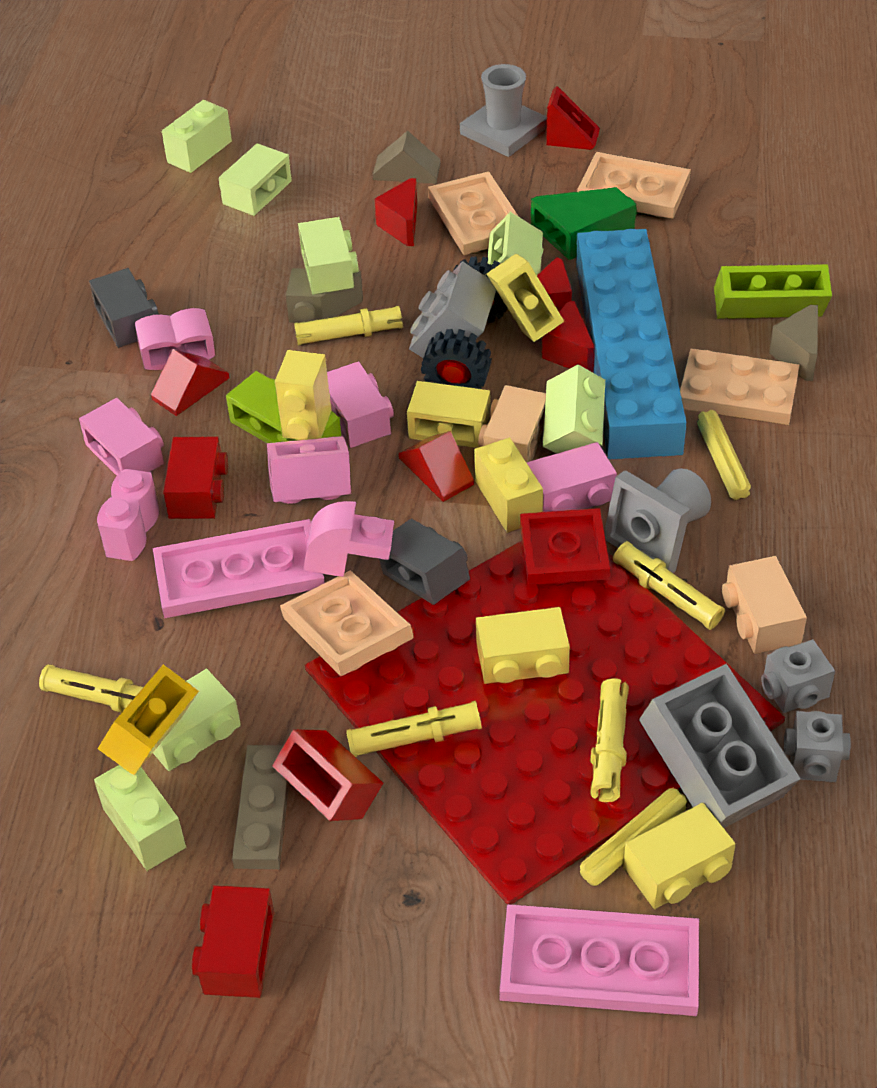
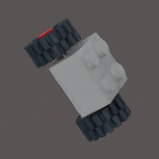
(453, 321)

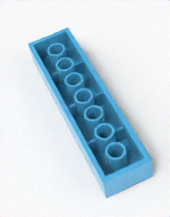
(631, 345)

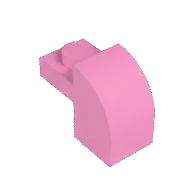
(338, 532)

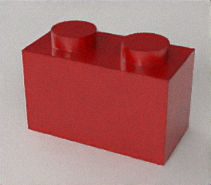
(194, 477)
(327, 774)
(234, 941)

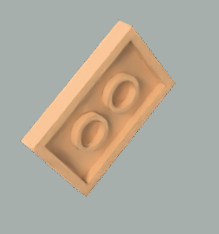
(651, 185)
(470, 209)
(739, 386)
(346, 622)

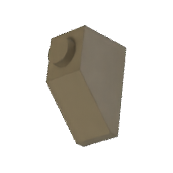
(306, 307)

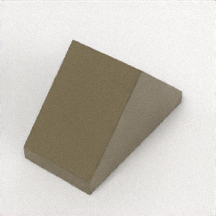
(406, 160)
(797, 341)

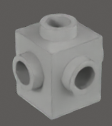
(797, 676)
(817, 745)

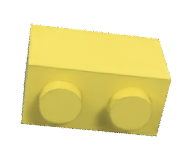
(525, 297)
(303, 395)
(447, 408)
(507, 482)
(522, 645)
(679, 856)

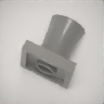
(503, 121)
(657, 516)

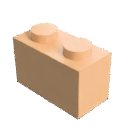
(516, 415)
(764, 605)

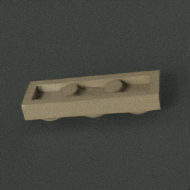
(261, 811)

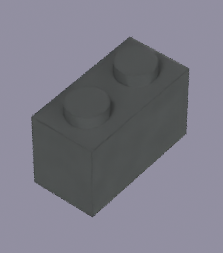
(121, 303)
(425, 562)

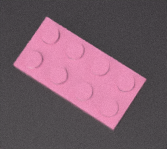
(234, 569)
(601, 960)

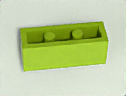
(771, 290)
(256, 410)

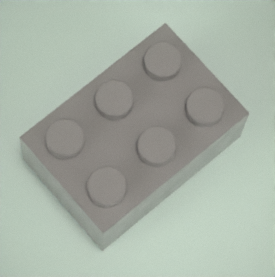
(719, 746)

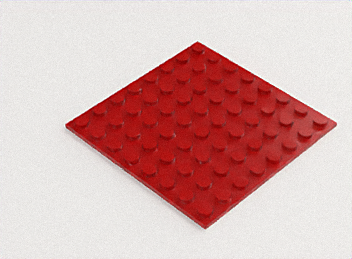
(523, 782)

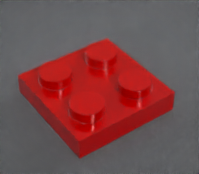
(564, 546)

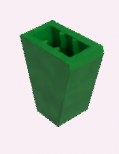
(579, 212)

